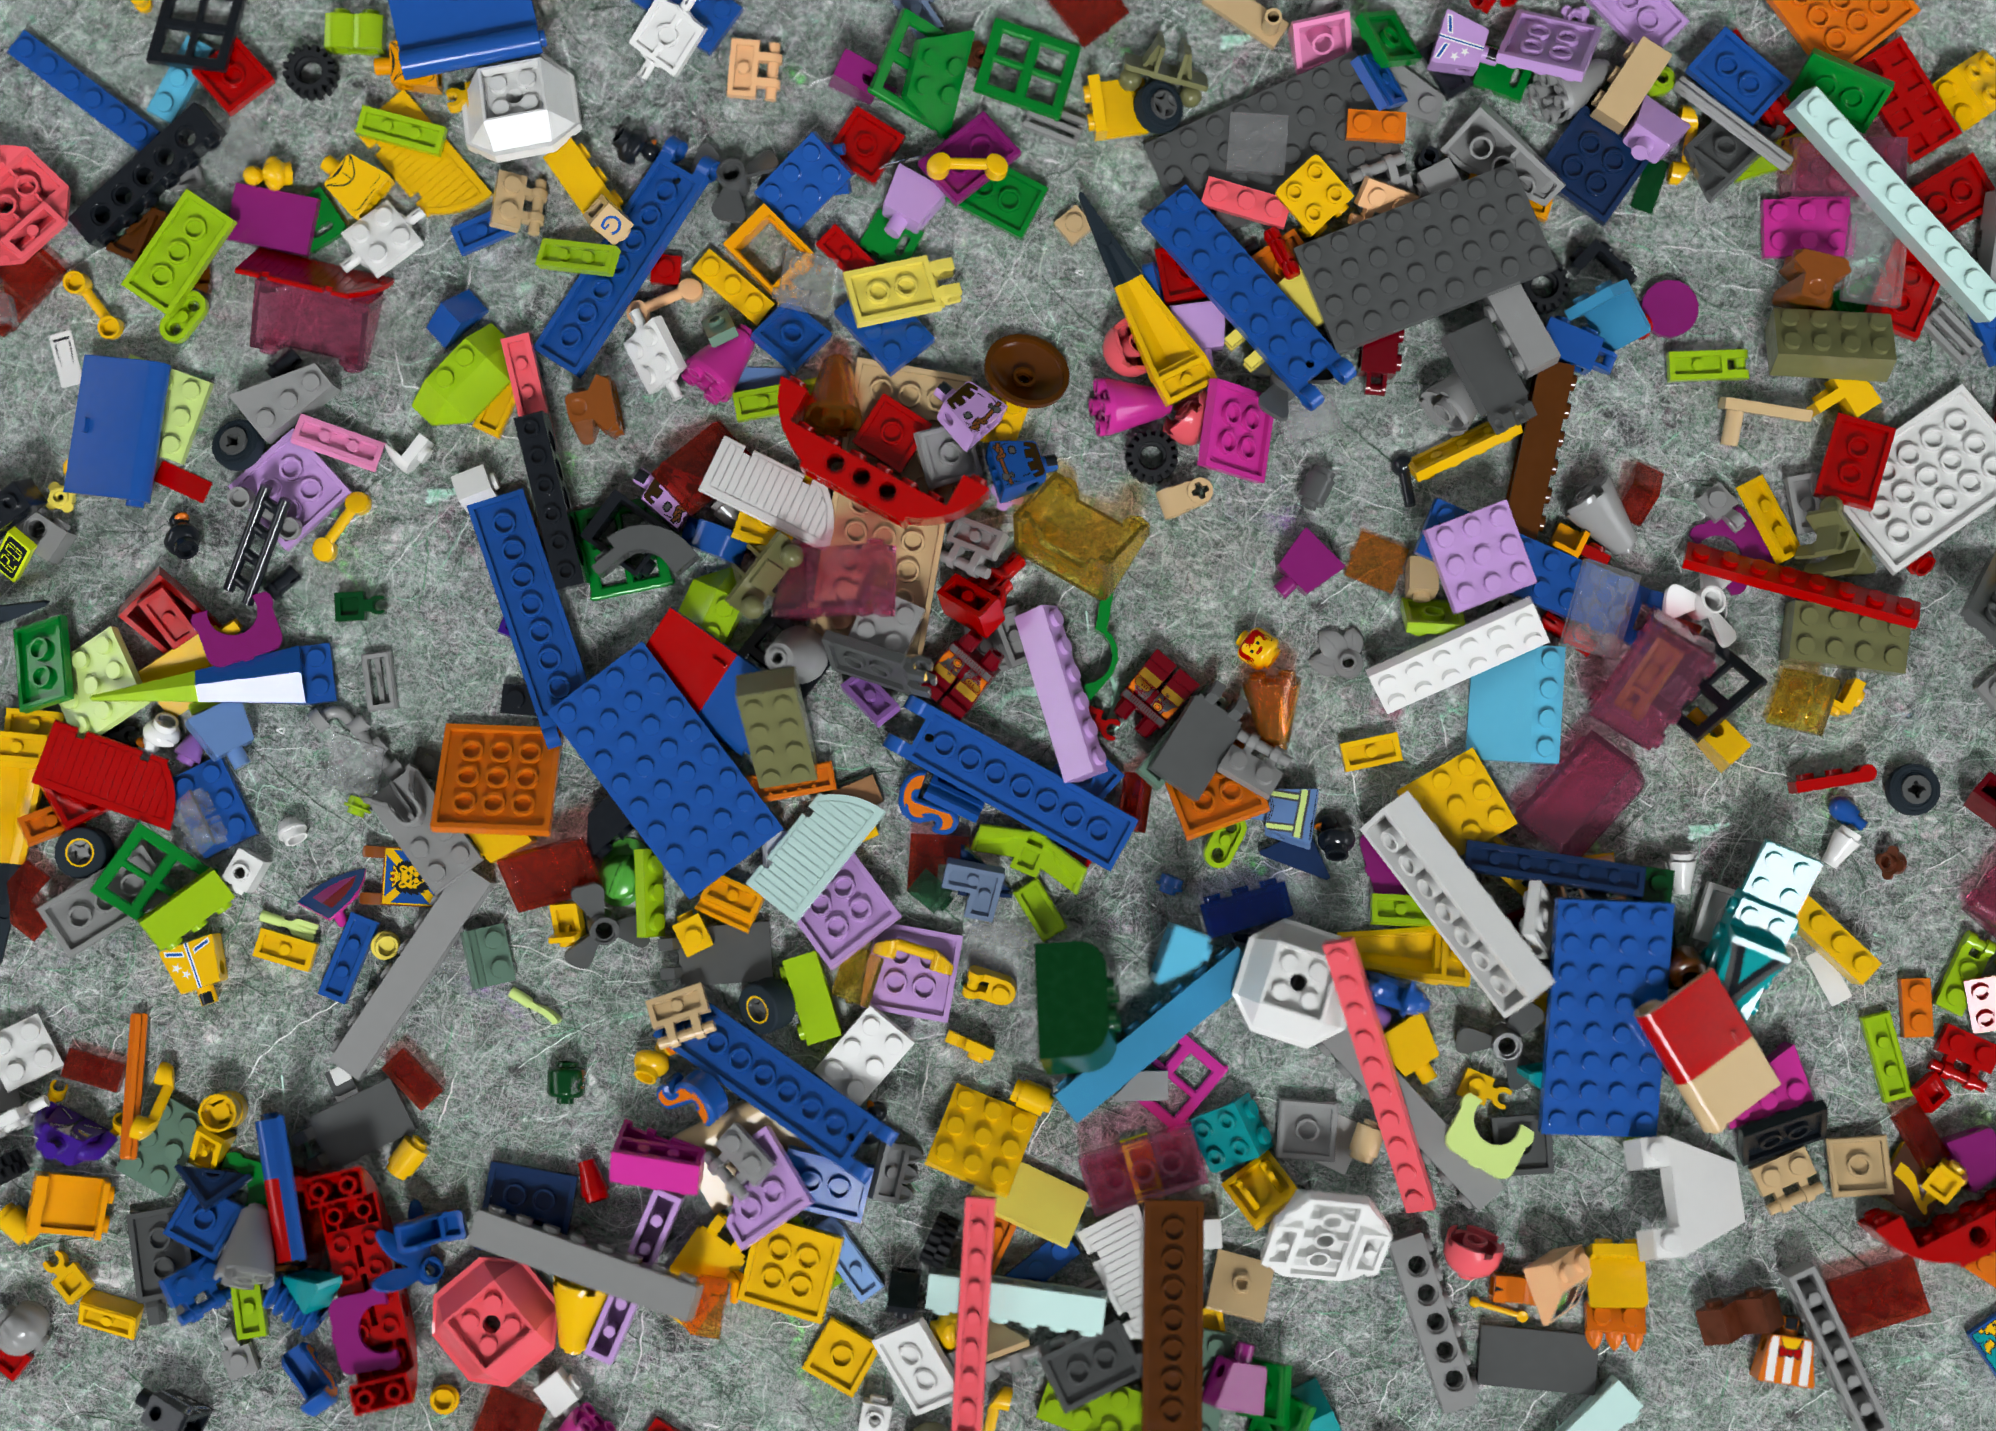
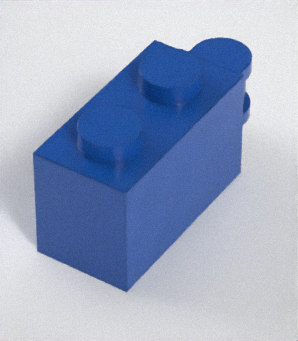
(1579, 346)

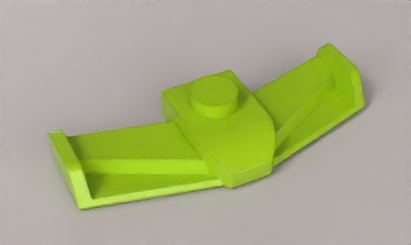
(1031, 854)

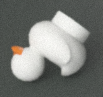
(159, 732)

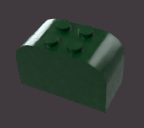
(1075, 1007)

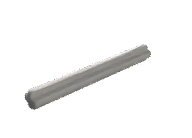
(1733, 123)

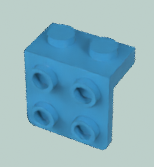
(1612, 313)

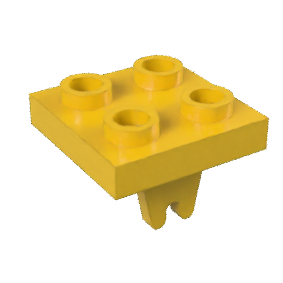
(1260, 1189)

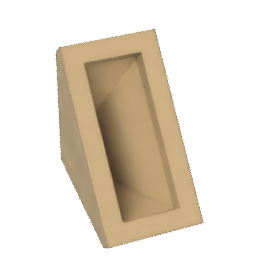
(1004, 1340)

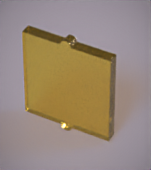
(858, 978)

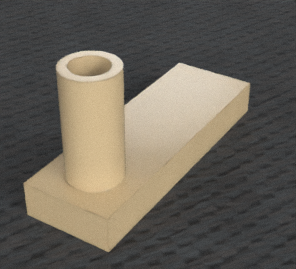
(1252, 18)
(1736, 408)

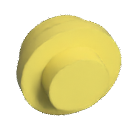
(385, 945)

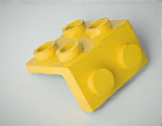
(1969, 89)
(1111, 109)
(1314, 196)
(1616, 1275)

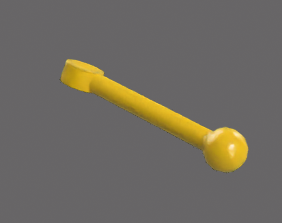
(1520, 1315)

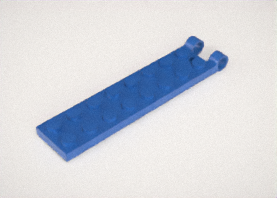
(1245, 295)
(599, 301)
(1553, 570)
(528, 603)
(1015, 785)
(783, 1090)

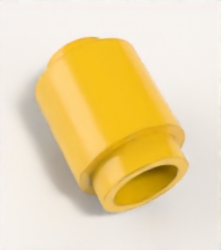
(1032, 1097)
(407, 1157)
(13, 1223)

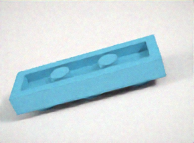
(176, 87)

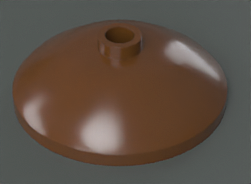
(1030, 361)

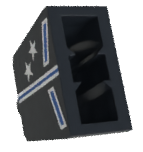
(172, 1411)

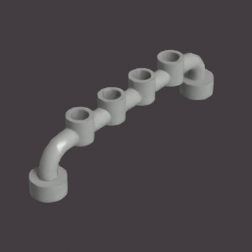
(358, 727)
(1018, 1358)

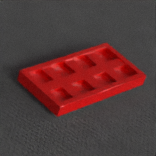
(1914, 104)

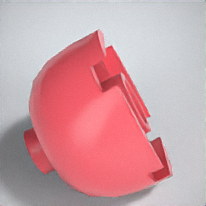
(1121, 351)
(1188, 421)
(1472, 1251)

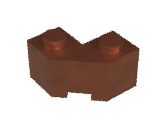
(1739, 1315)

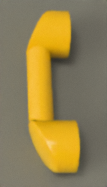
(940, 164)
(1679, 170)
(80, 284)
(356, 504)
(938, 963)
(144, 1126)
(1000, 1401)

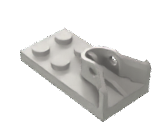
(406, 812)
(83, 918)

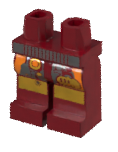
(971, 668)
(1150, 702)

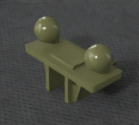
(1151, 66)
(1836, 540)
(764, 574)

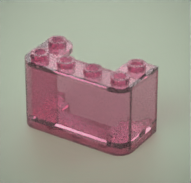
(1653, 680)

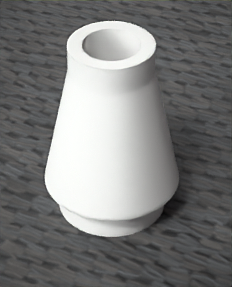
(1840, 846)
(1684, 866)

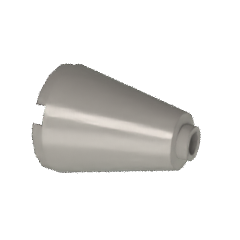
(1449, 405)
(1602, 513)
(800, 648)
(249, 1251)

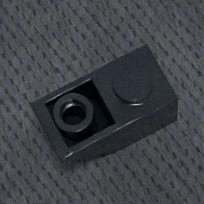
(605, 826)
(903, 1292)

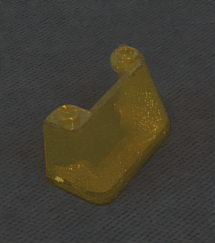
(1076, 538)

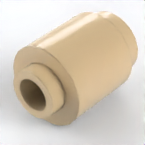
(1366, 1141)

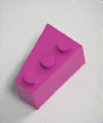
(1791, 1093)
(655, 1162)

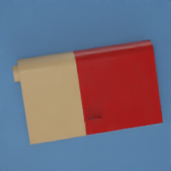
(1707, 1051)

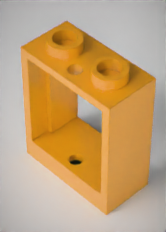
(749, 231)

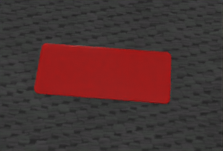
(183, 481)

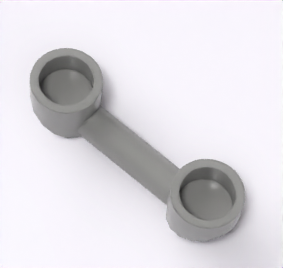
(243, 499)

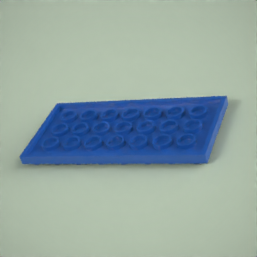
(665, 770)
(1596, 1058)

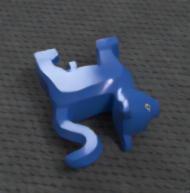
(1396, 994)

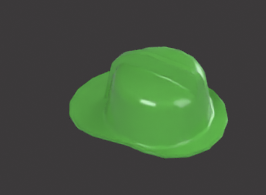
(619, 872)

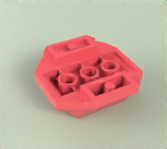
(38, 203)
(517, 1299)

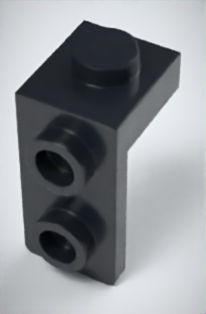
(1604, 254)

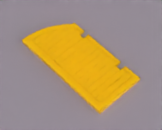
(443, 182)

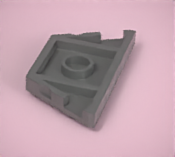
(1721, 157)

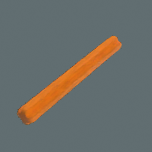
(133, 1083)

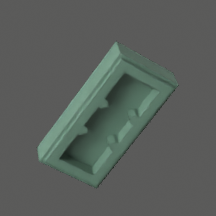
(719, 328)

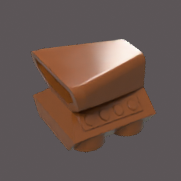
(1810, 280)
(595, 410)

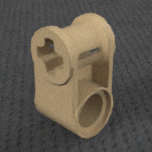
(1179, 498)

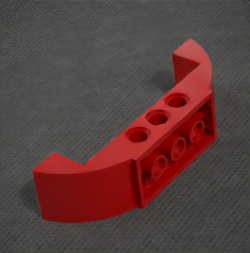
(905, 508)
(350, 1215)
(1951, 1237)

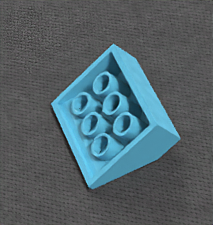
(1518, 708)

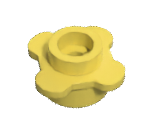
(65, 504)

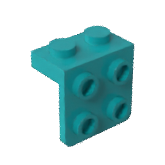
(1231, 1134)

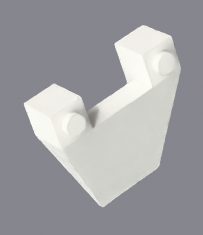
(1698, 1194)

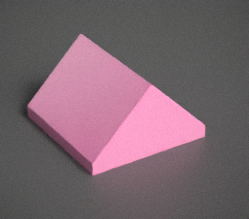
(1319, 39)

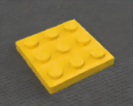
(1462, 801)
(981, 1140)
(792, 1271)

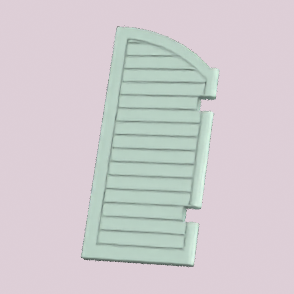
(814, 852)

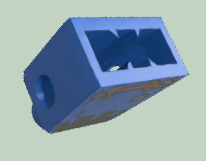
(1017, 468)

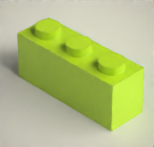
(187, 910)
(811, 997)

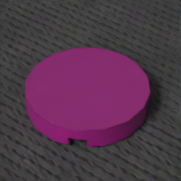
(1671, 308)

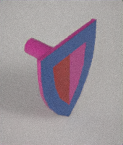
(334, 896)

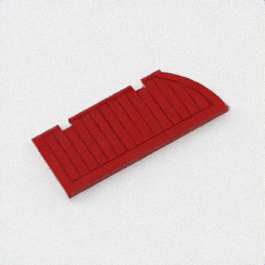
(312, 274)
(107, 775)

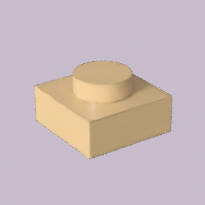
(1073, 225)

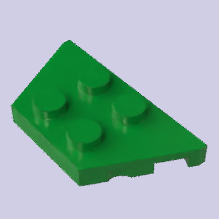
(937, 78)

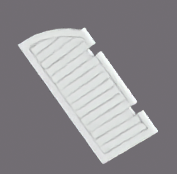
(770, 493)
(1120, 1266)

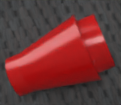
(592, 1182)

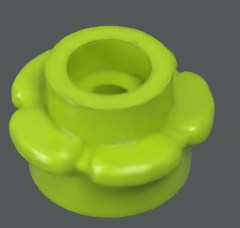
(357, 806)

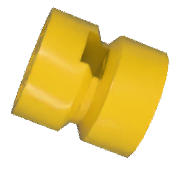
(223, 1111)

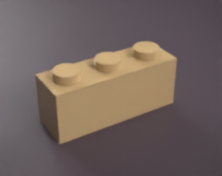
(1629, 84)

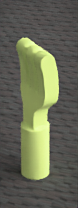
(297, 927)
(527, 1001)

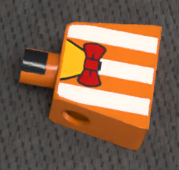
(1785, 1356)

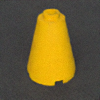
(576, 1313)

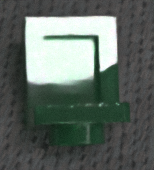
(929, 892)

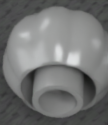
(24, 1328)

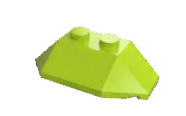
(465, 380)
(707, 604)

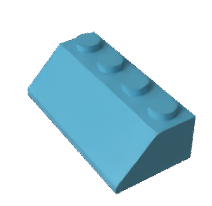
(1179, 953)

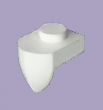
(417, 452)

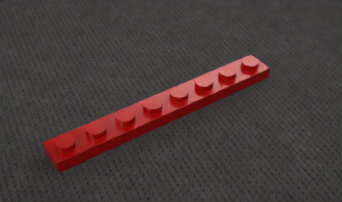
(1802, 585)

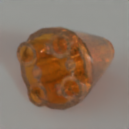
(1273, 704)

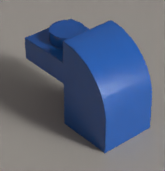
(713, 540)

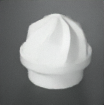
(292, 831)

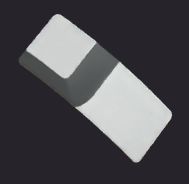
(341, 1083)

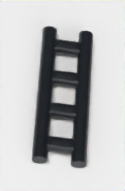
(270, 539)

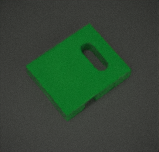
(1498, 80)
(326, 216)
(883, 246)

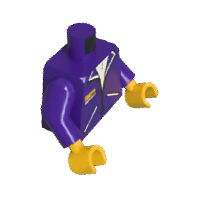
(69, 1135)

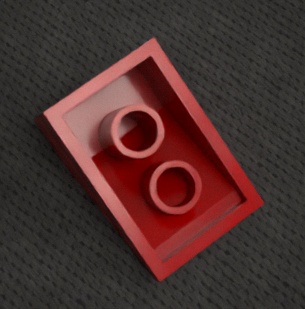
(135, 617)

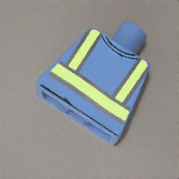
(1291, 816)

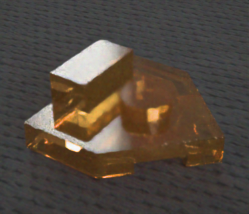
(711, 1308)

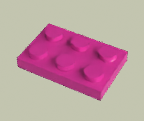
(1802, 225)

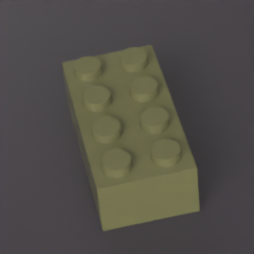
(1830, 344)
(1842, 640)
(776, 727)

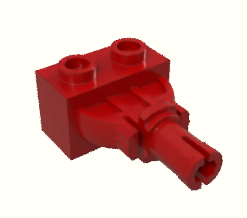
(980, 601)

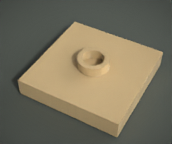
(1859, 1166)
(1239, 1286)

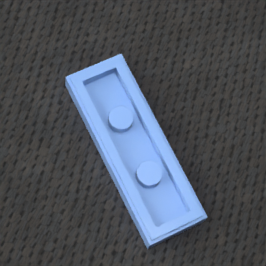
(852, 1263)

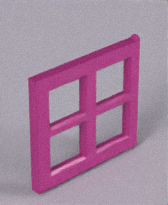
(1186, 1046)

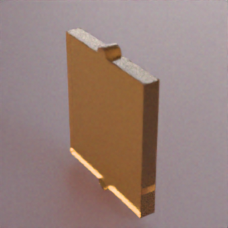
(1376, 562)

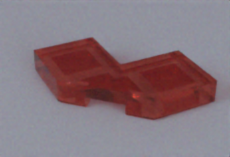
(22, 889)

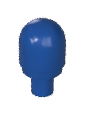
(1846, 812)

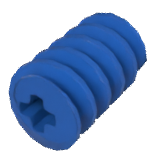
(284, 1302)

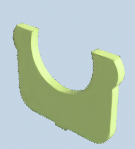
(1466, 1142)

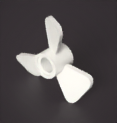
(1701, 605)

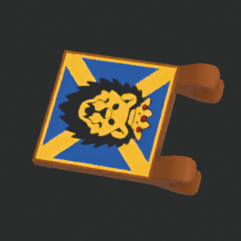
(400, 880)

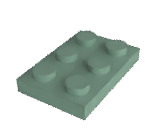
(164, 1148)

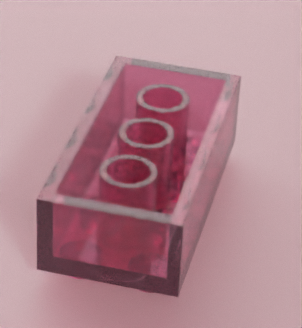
(1816, 178)
(1143, 1168)

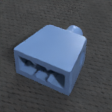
(223, 732)

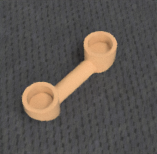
(688, 289)

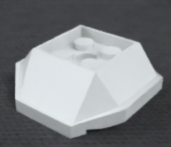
(520, 108)
(1265, 991)
(1327, 1237)

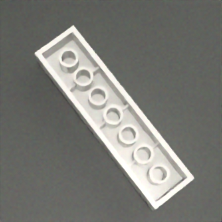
(1457, 905)

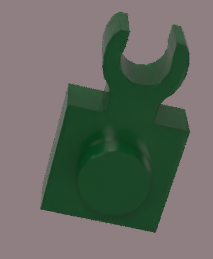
(354, 606)

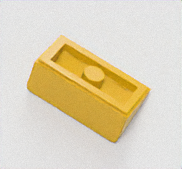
(110, 1313)

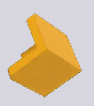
(1568, 540)

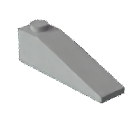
(1490, 142)

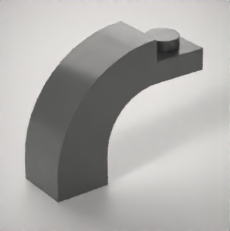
(646, 539)

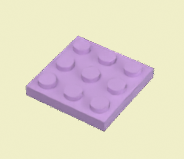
(1549, 45)
(302, 478)
(1479, 556)
(847, 914)
(908, 984)

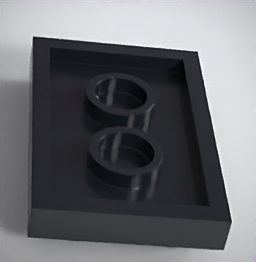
(1782, 1132)

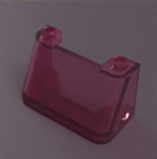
(314, 323)
(839, 582)

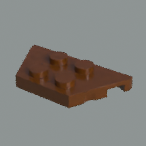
(138, 237)

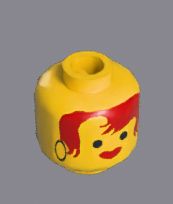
(1258, 648)

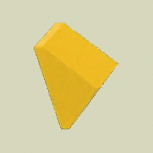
(210, 1147)

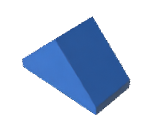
(456, 317)

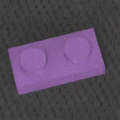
(871, 700)

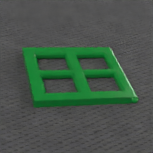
(893, 54)
(1027, 69)
(631, 586)
(153, 881)

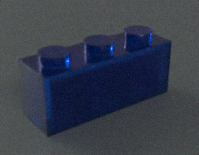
(1245, 908)

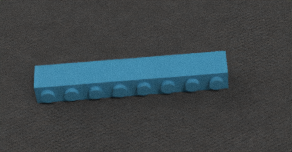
(1154, 1035)

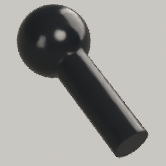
(1400, 468)

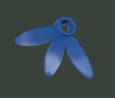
(413, 1261)

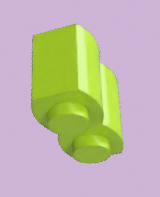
(355, 33)

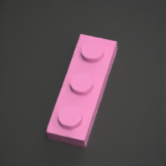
(337, 442)

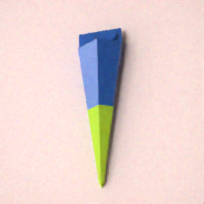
(280, 677)

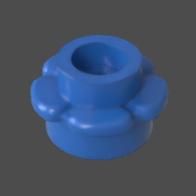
(1169, 884)

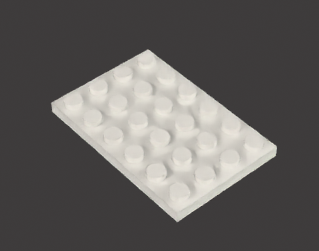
(1932, 482)

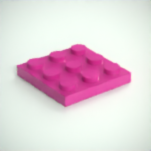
(1235, 432)

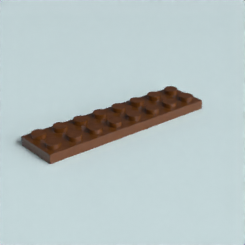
(1172, 1315)

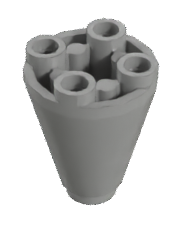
(1564, 98)

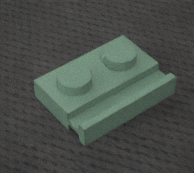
(487, 956)

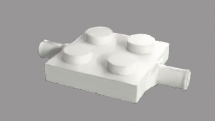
(667, 37)
(382, 239)
(655, 355)
(21, 1116)

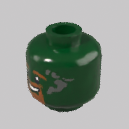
(566, 1081)

